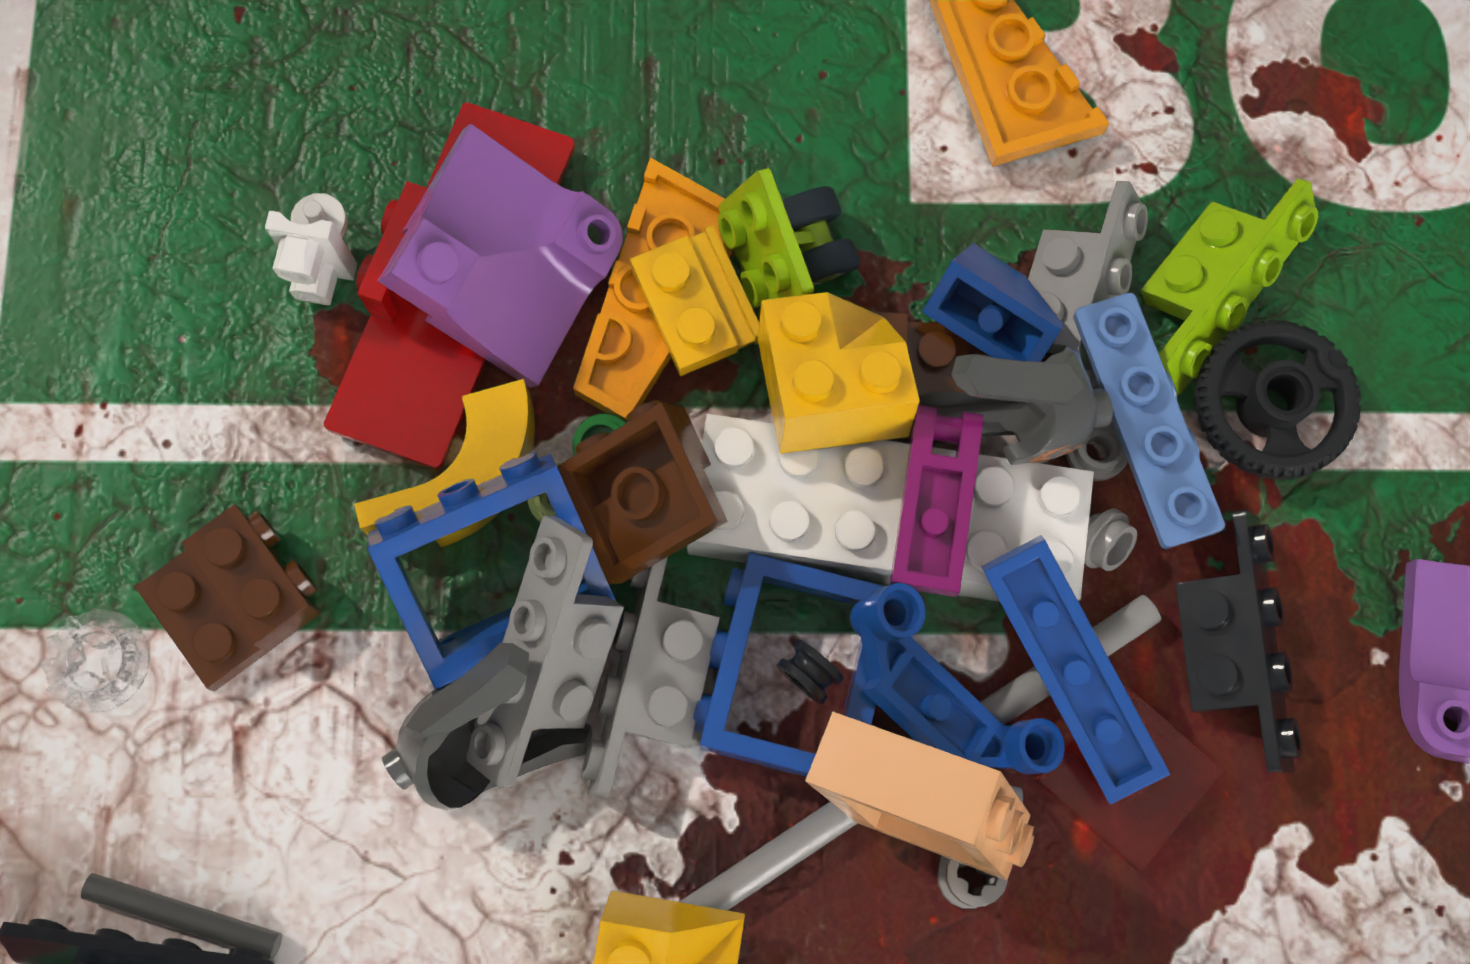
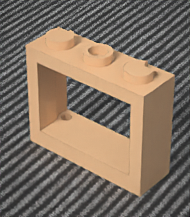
(922, 796)

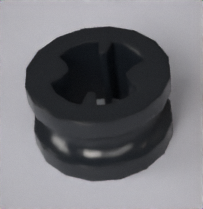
(810, 671)

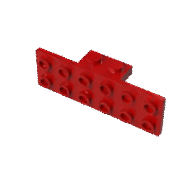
(406, 373)

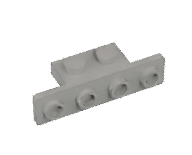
(1089, 267)
(566, 646)
(656, 678)

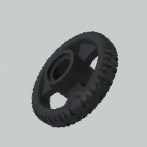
(1300, 384)

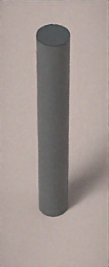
(180, 915)

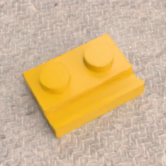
(696, 300)

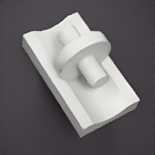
(312, 247)

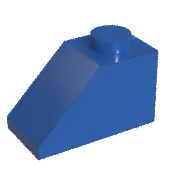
(993, 307)

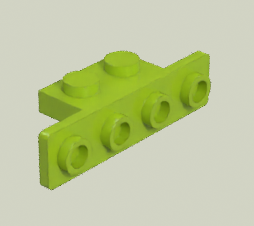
(1220, 273)

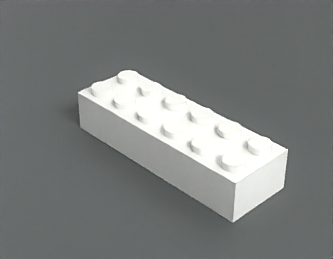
(844, 504)

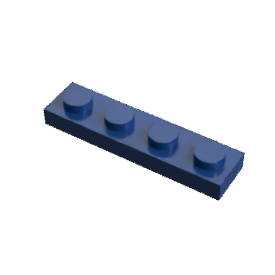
(1075, 669)

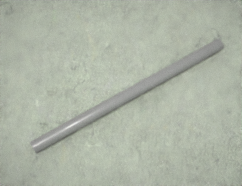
(830, 822)

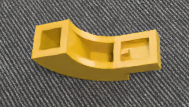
(496, 431)

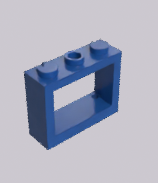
(458, 508)
(729, 650)

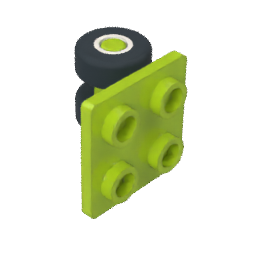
(785, 242)

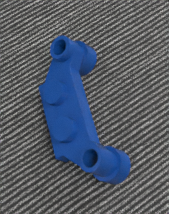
(931, 701)

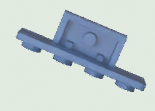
(1149, 421)

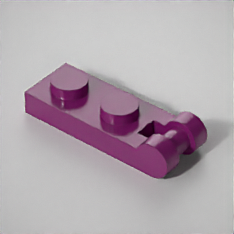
(937, 503)

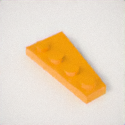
(1013, 80)
(625, 343)

